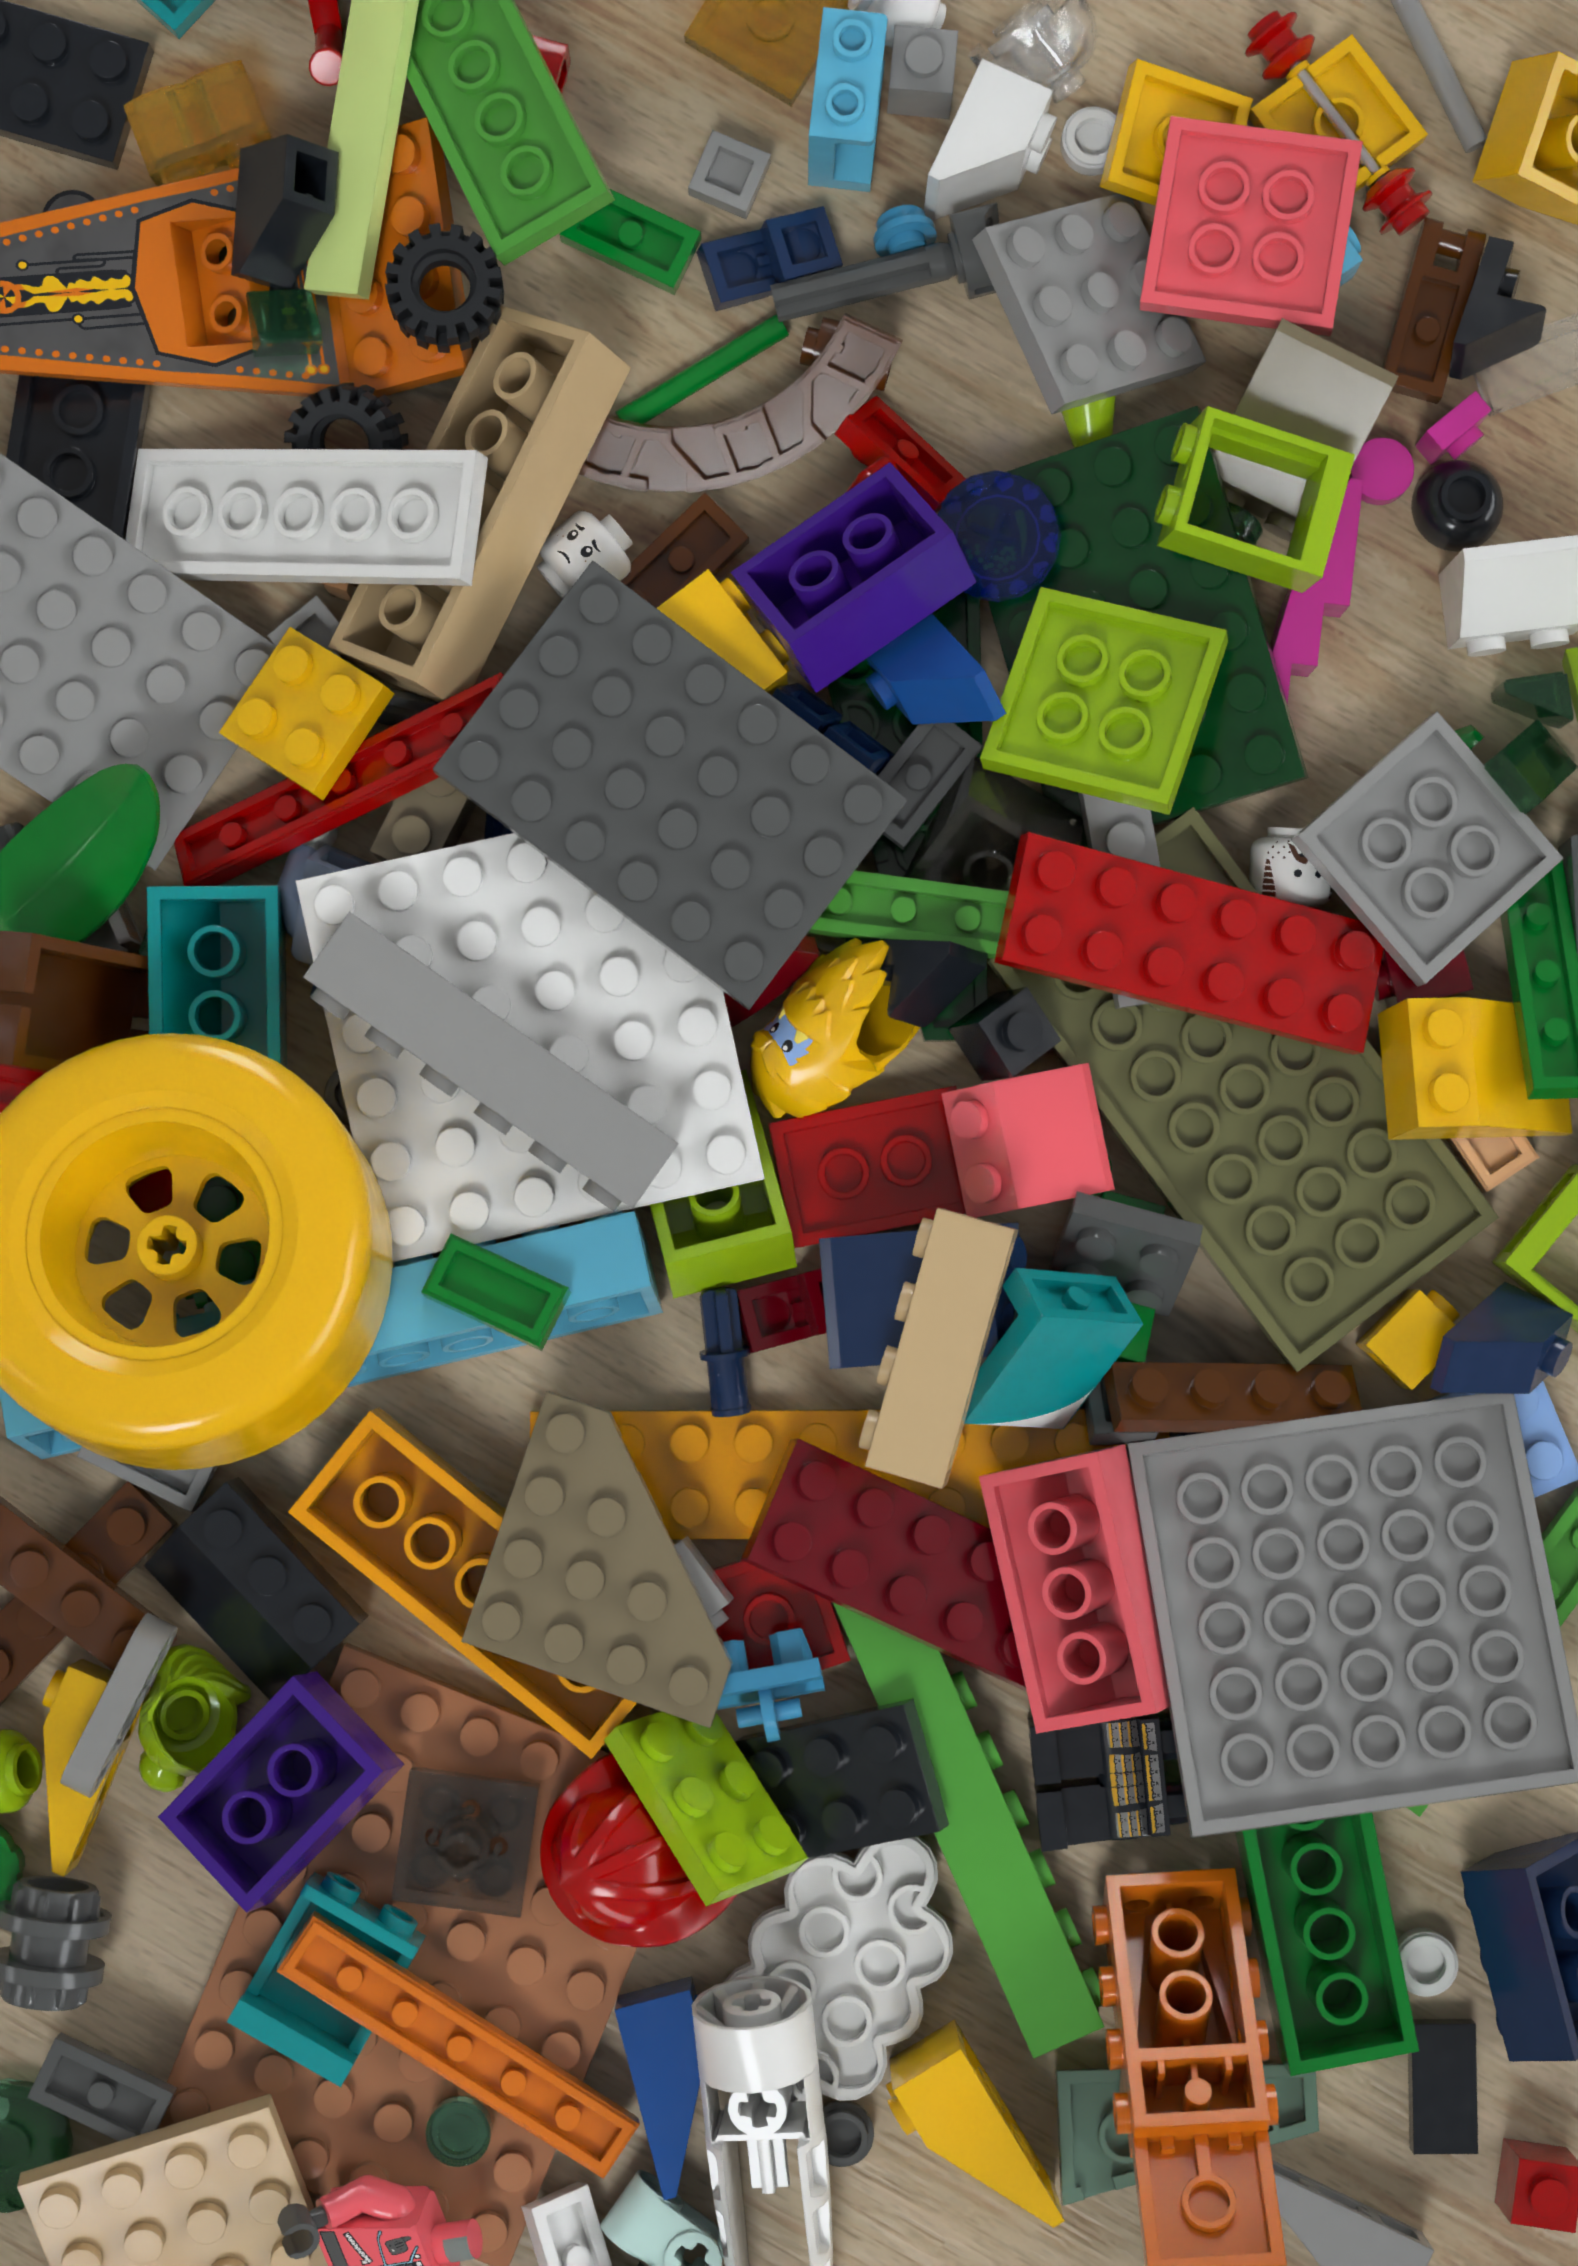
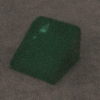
(283, 323)
(1537, 697)

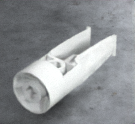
(749, 2041)

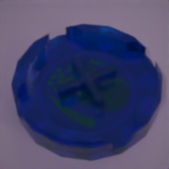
(1004, 533)

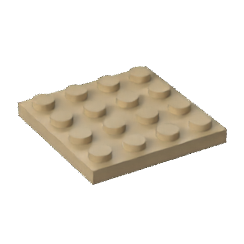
(174, 2195)

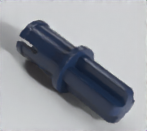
(724, 1352)

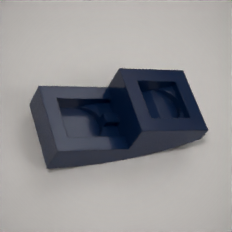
(782, 250)

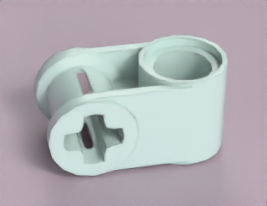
(660, 2228)

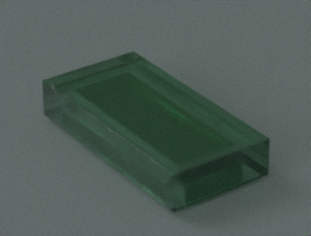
(1530, 767)

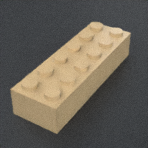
(534, 411)

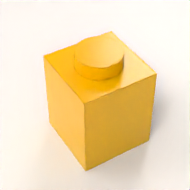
(1410, 1336)

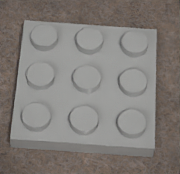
(1075, 298)
(1427, 849)

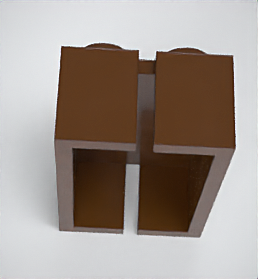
(65, 998)

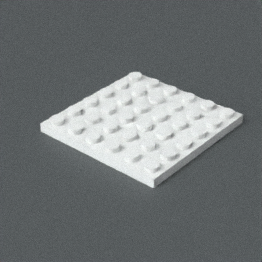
(573, 982)

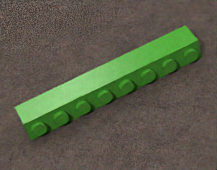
(983, 1842)

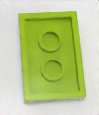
(706, 1803)

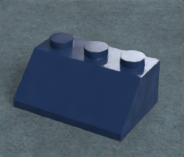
(1529, 1944)

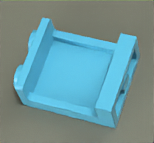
(846, 99)

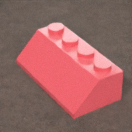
(1077, 1588)

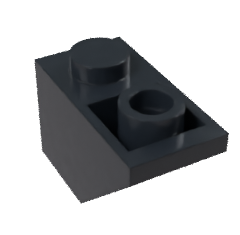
(281, 208)

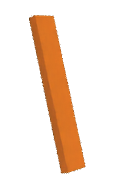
(458, 2044)

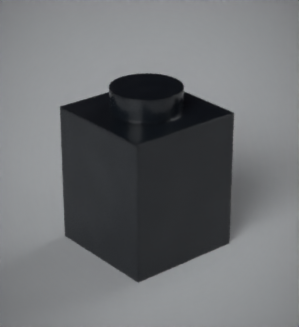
(1004, 1034)

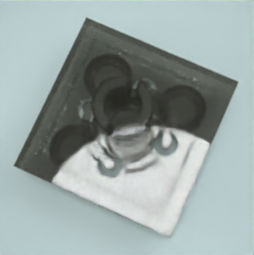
(464, 1851)

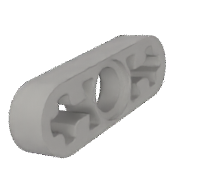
(118, 1705)

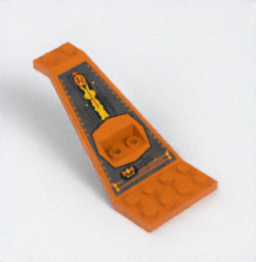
(141, 297)

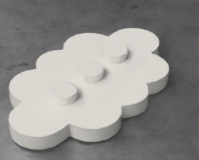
(863, 1948)

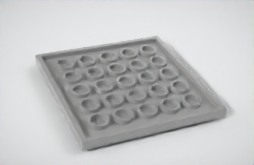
(1354, 1614)

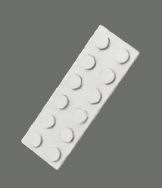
(310, 514)

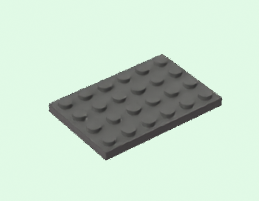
(670, 785)

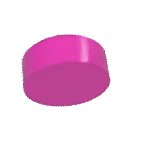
(1385, 470)

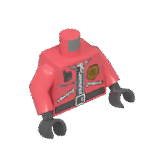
(379, 2226)

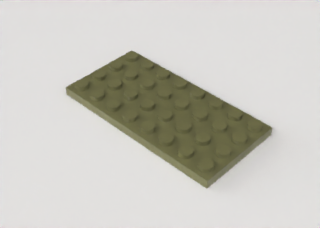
(1266, 1145)

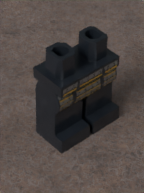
(1128, 1788)

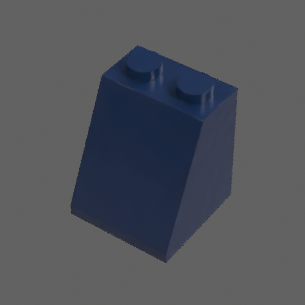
(863, 1289)

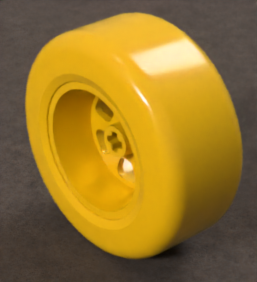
(281, 1341)

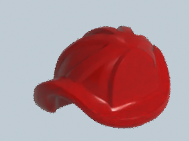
(615, 1868)

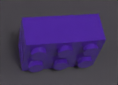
(854, 576)
(280, 1790)

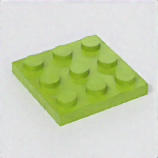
(1105, 700)

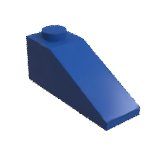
(664, 2070)

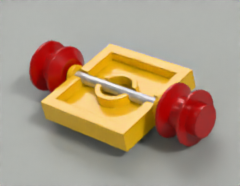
(1342, 99)

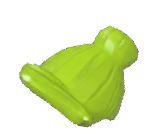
(187, 1716)

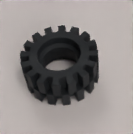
(438, 250)
(346, 403)

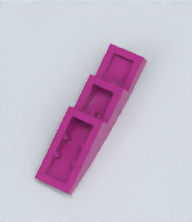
(1300, 618)

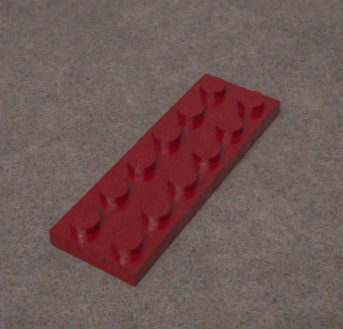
(887, 1558)

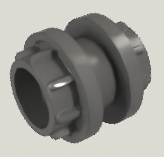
(50, 1941)

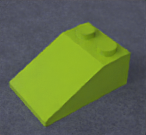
(726, 1231)

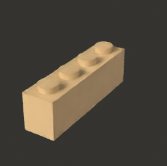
(940, 1347)

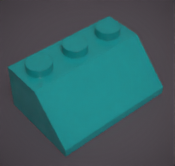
(219, 965)

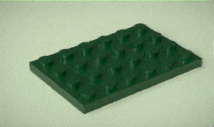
(1111, 554)

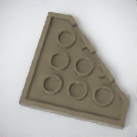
(592, 1576)

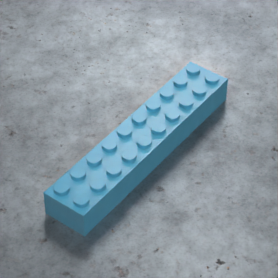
(599, 1260)

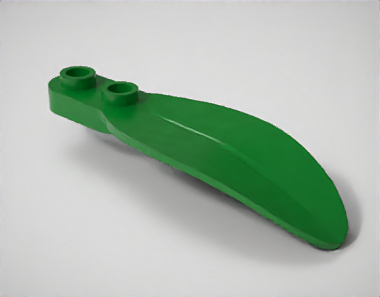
(80, 855)

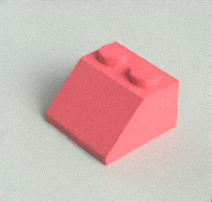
(1028, 1140)

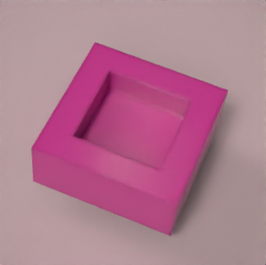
(1455, 431)

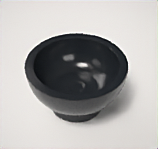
(1457, 505)

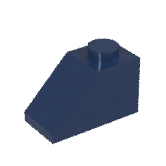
(1504, 1345)

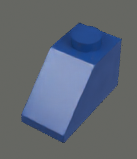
(932, 678)

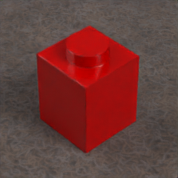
(1538, 2185)

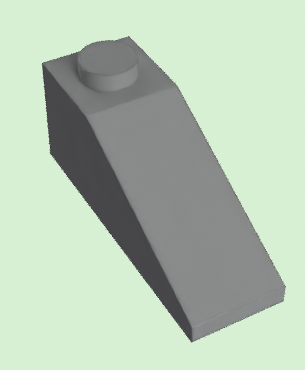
(1343, 2229)

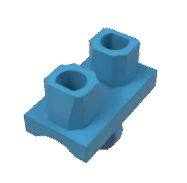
(792, 1675)

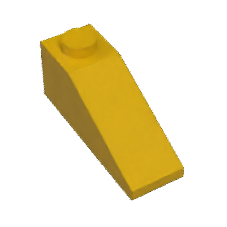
(71, 1815)

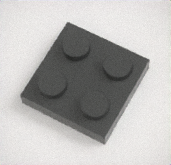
(1138, 1246)

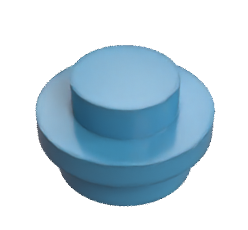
(903, 230)

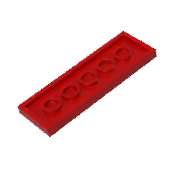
(1189, 944)

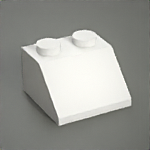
(991, 142)
(1511, 595)

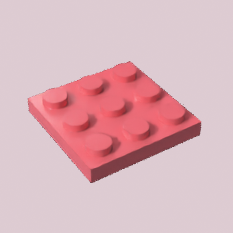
(1250, 225)

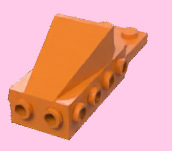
(1190, 2066)

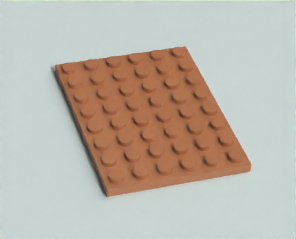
(522, 1974)

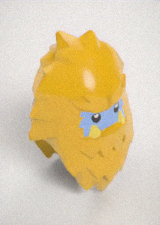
(828, 1033)

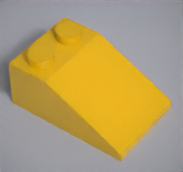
(1535, 138)
(1459, 1073)
(963, 2118)

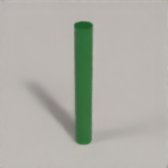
(704, 371)

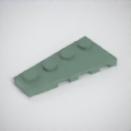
(1100, 2161)

